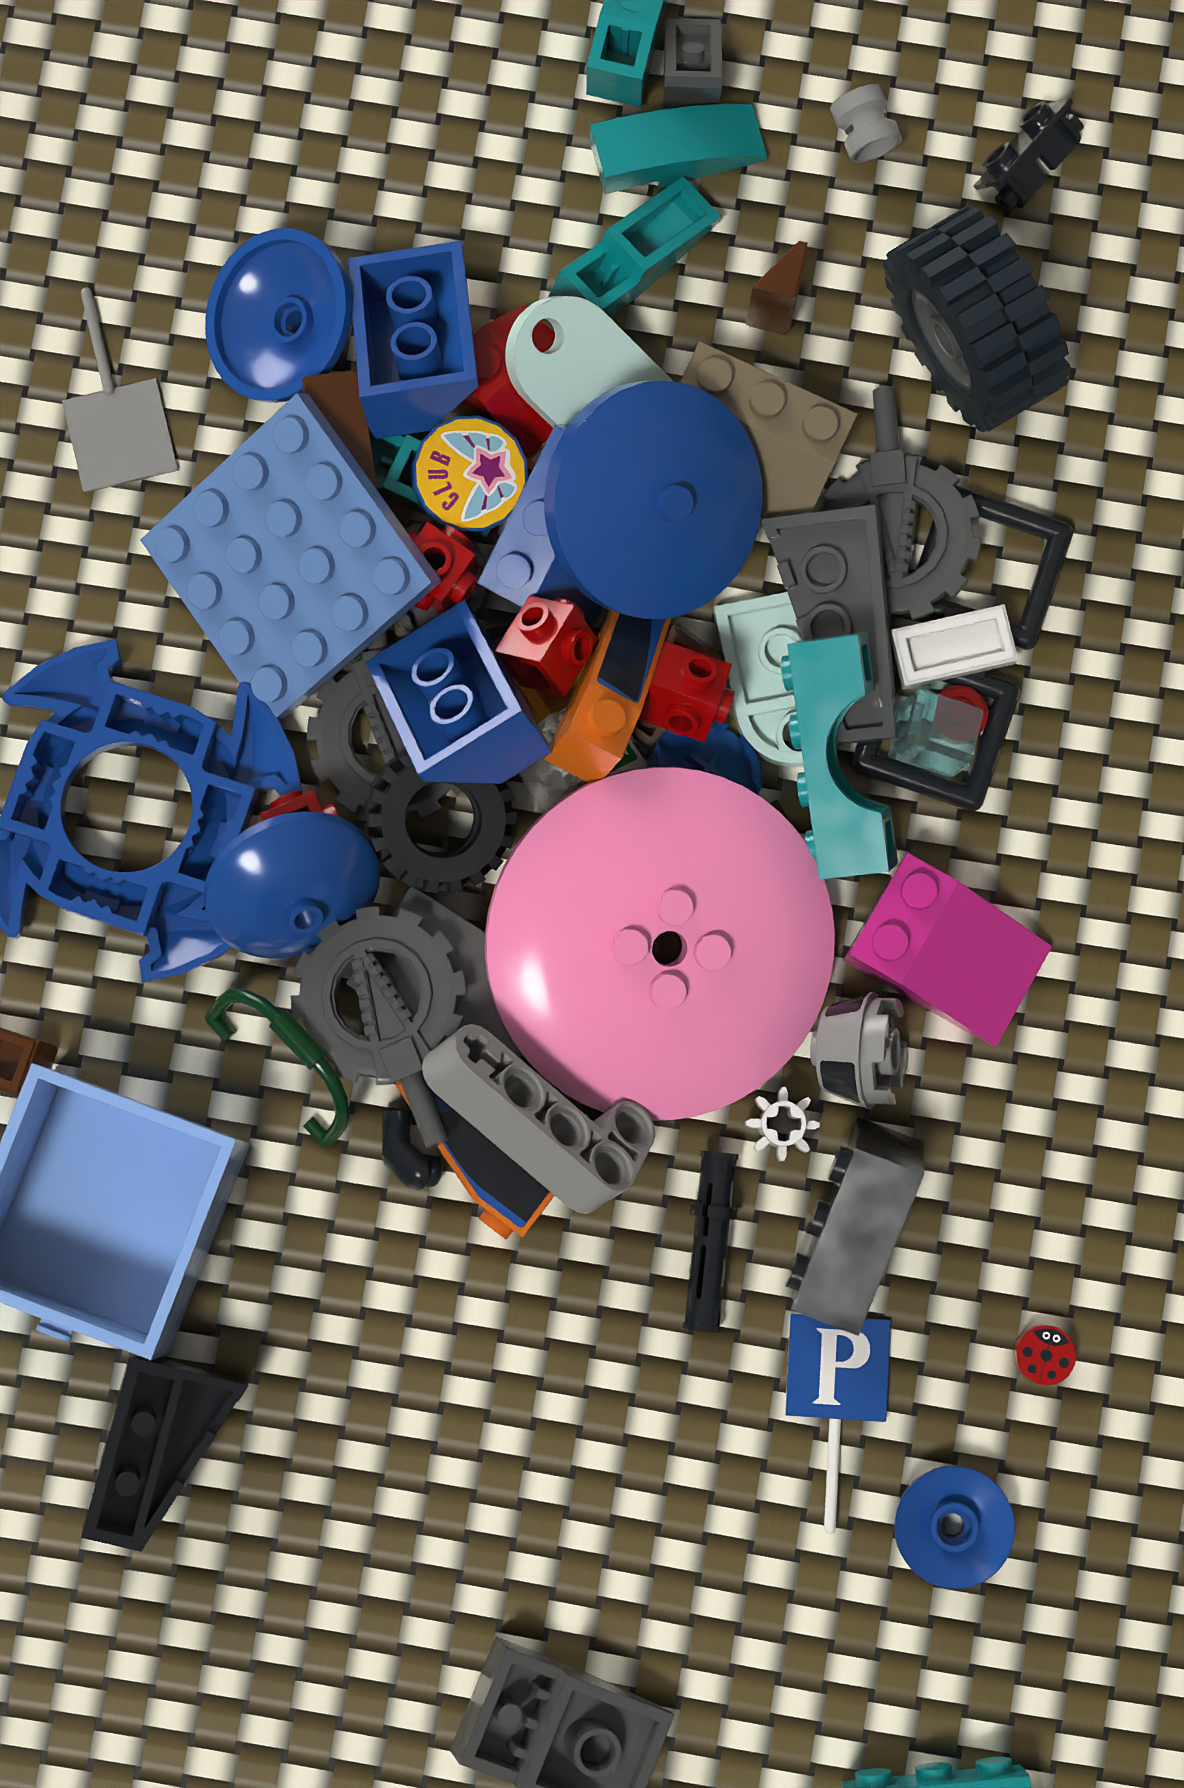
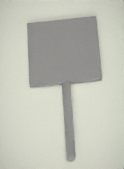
(120, 430)

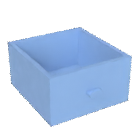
(107, 1211)

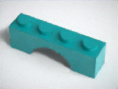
(848, 829)

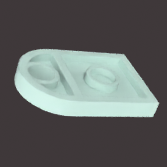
(583, 362)
(754, 639)

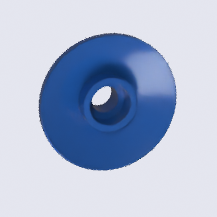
(980, 1544)

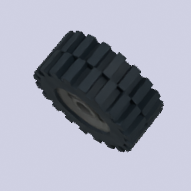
(977, 318)

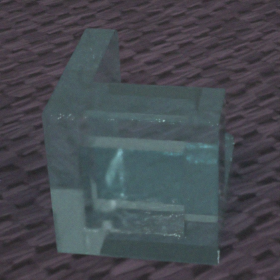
(936, 733)

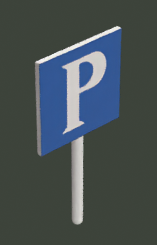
(837, 1379)

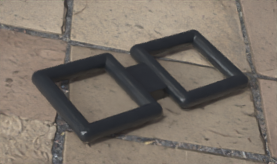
(1003, 691)

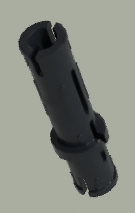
(710, 1241)

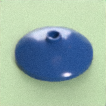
(258, 312)
(289, 882)

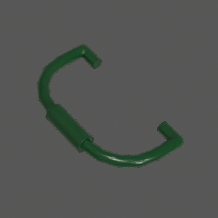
(301, 1045)

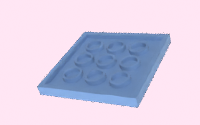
(290, 558)

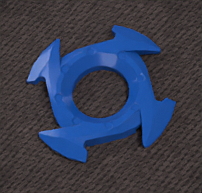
(100, 715)

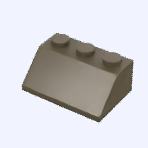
(789, 427)

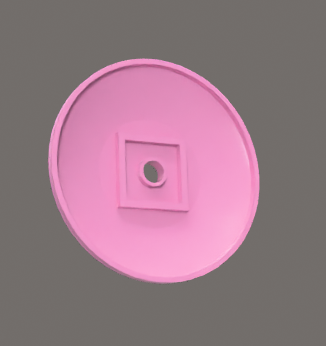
(579, 927)

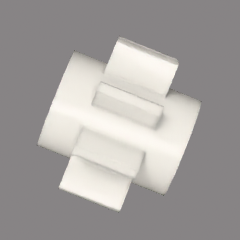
(793, 1112)

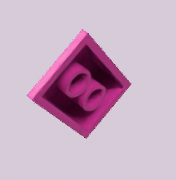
(948, 950)

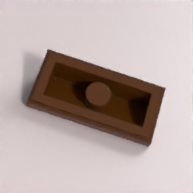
(777, 292)

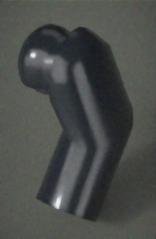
(403, 1157)

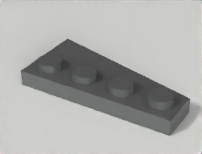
(838, 588)

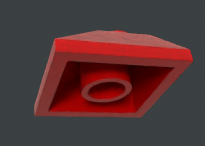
(496, 396)

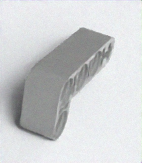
(535, 1124)

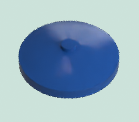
(653, 499)

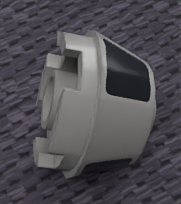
(860, 1050)

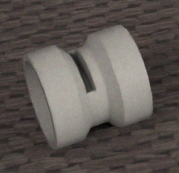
(866, 123)

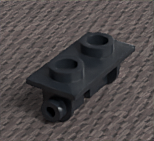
(1012, 165)

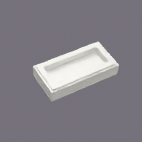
(953, 646)

